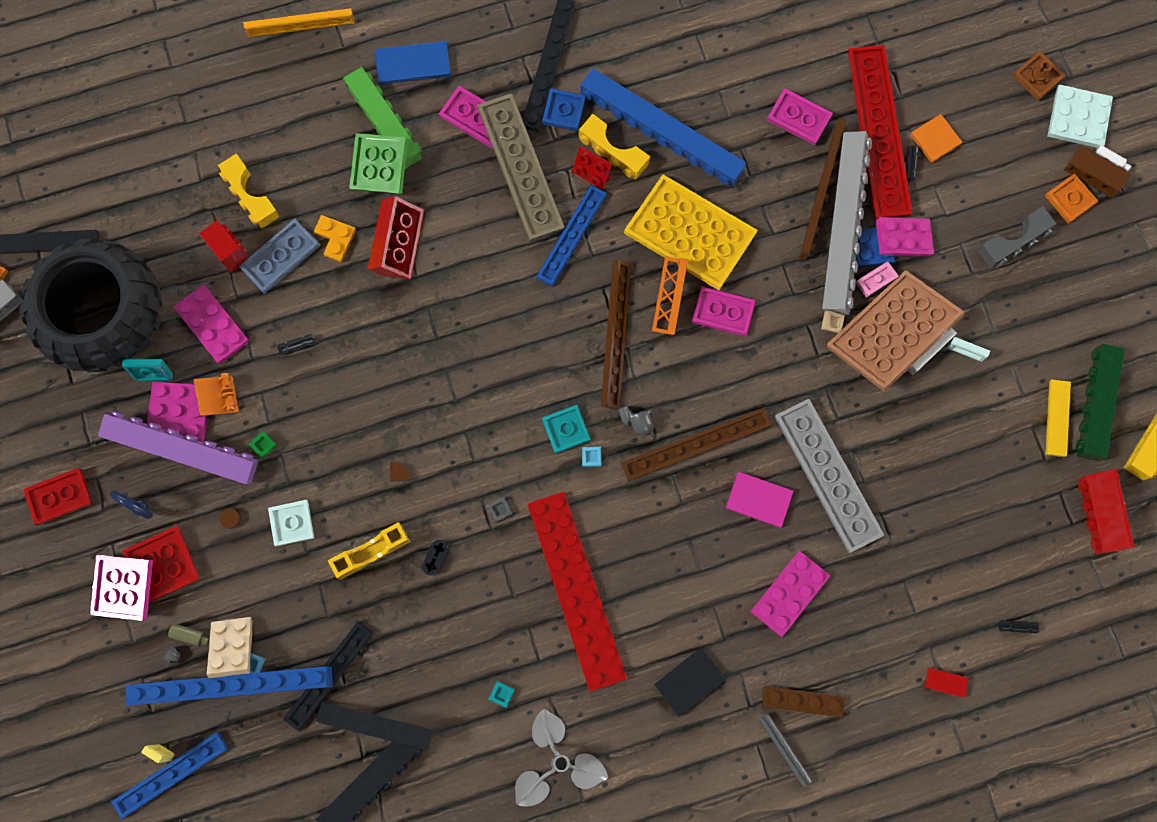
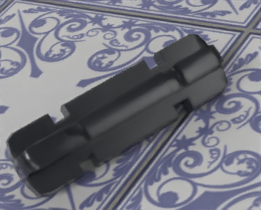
(911, 164)
(296, 344)
(1019, 626)

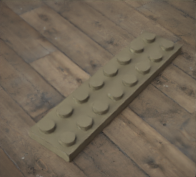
(520, 167)

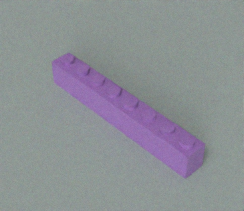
(178, 447)

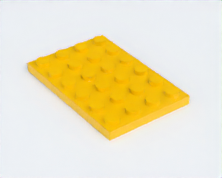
(691, 228)

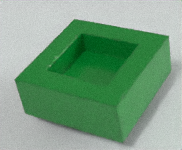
(262, 444)

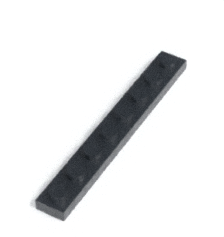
(548, 64)

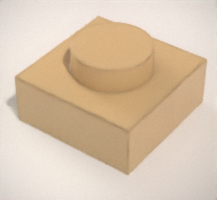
(832, 322)

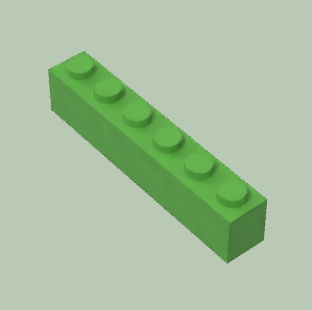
(380, 111)

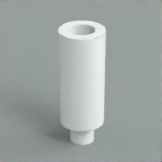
(1113, 157)

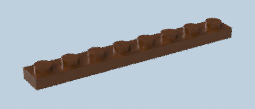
(821, 196)
(616, 335)
(695, 444)

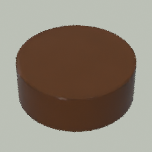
(230, 518)

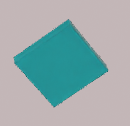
(147, 369)
(566, 429)

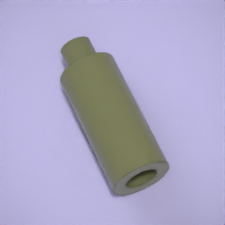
(188, 635)

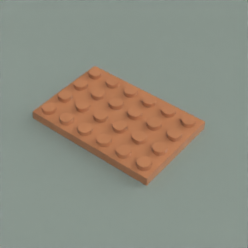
(895, 330)

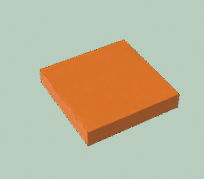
(936, 138)
(1071, 198)

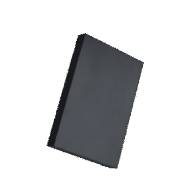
(689, 682)

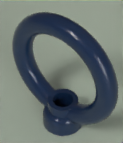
(132, 505)

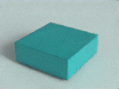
(501, 694)

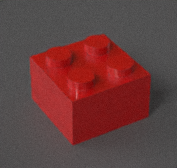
(224, 245)

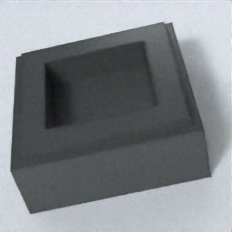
(499, 509)

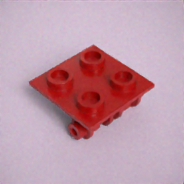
(592, 167)

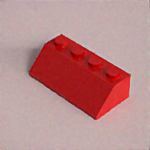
(396, 238)
(1105, 512)

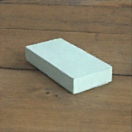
(968, 349)

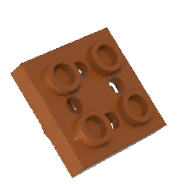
(1042, 70)

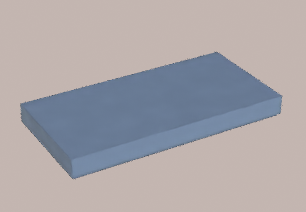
(279, 256)

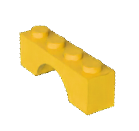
(631, 161)
(237, 175)
(360, 557)

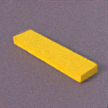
(1058, 418)

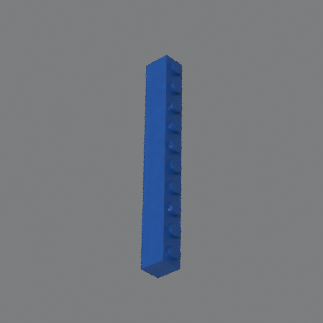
(662, 128)
(228, 686)

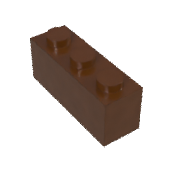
(1097, 171)

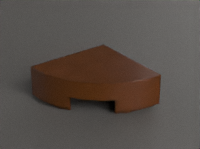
(398, 472)

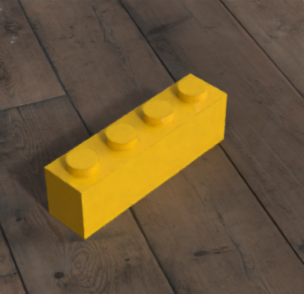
(1144, 457)

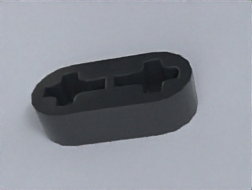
(431, 556)

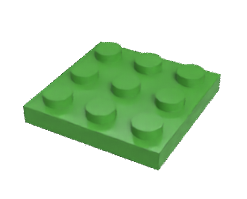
(378, 163)

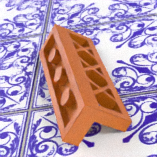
(676, 297)

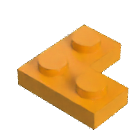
(339, 235)

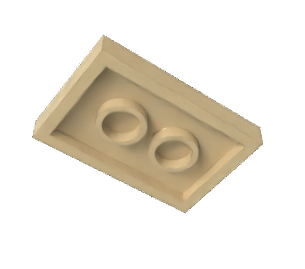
(230, 647)

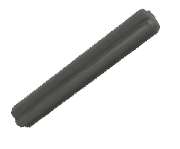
(785, 750)

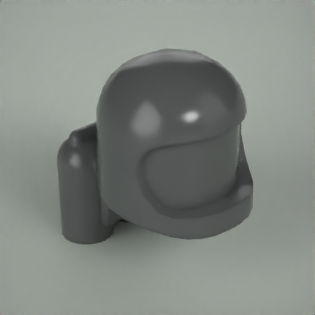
(641, 422)

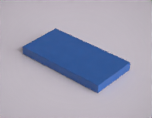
(412, 62)

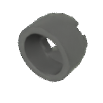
(172, 656)

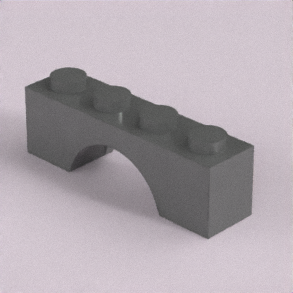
(999, 249)

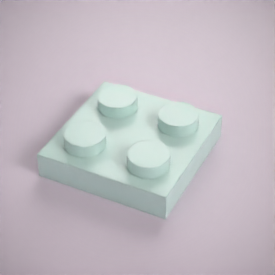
(291, 523)

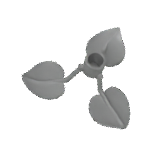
(587, 771)

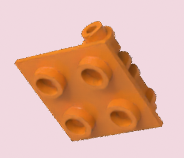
(216, 395)

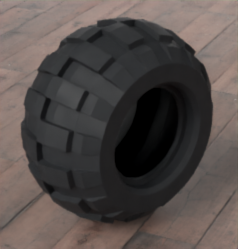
(61, 281)

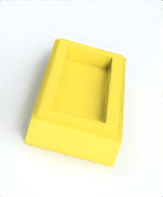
(158, 753)

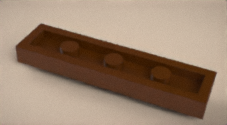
(803, 701)

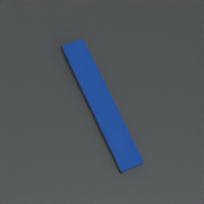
(571, 236)
(169, 775)

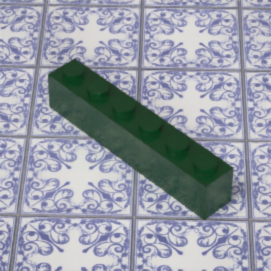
(1100, 402)

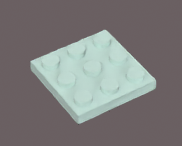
(1080, 116)

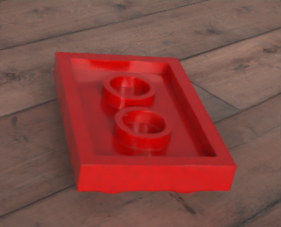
(58, 496)

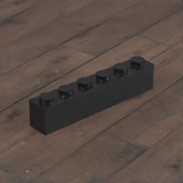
(369, 783)

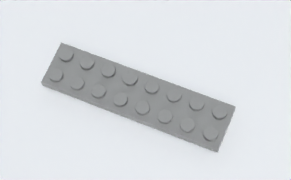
(829, 476)

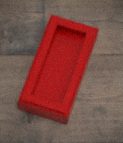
(946, 682)

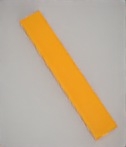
(299, 22)

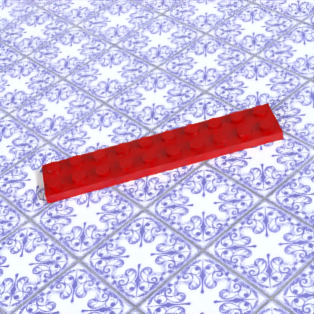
(878, 118)
(577, 592)

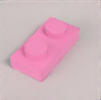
(877, 279)

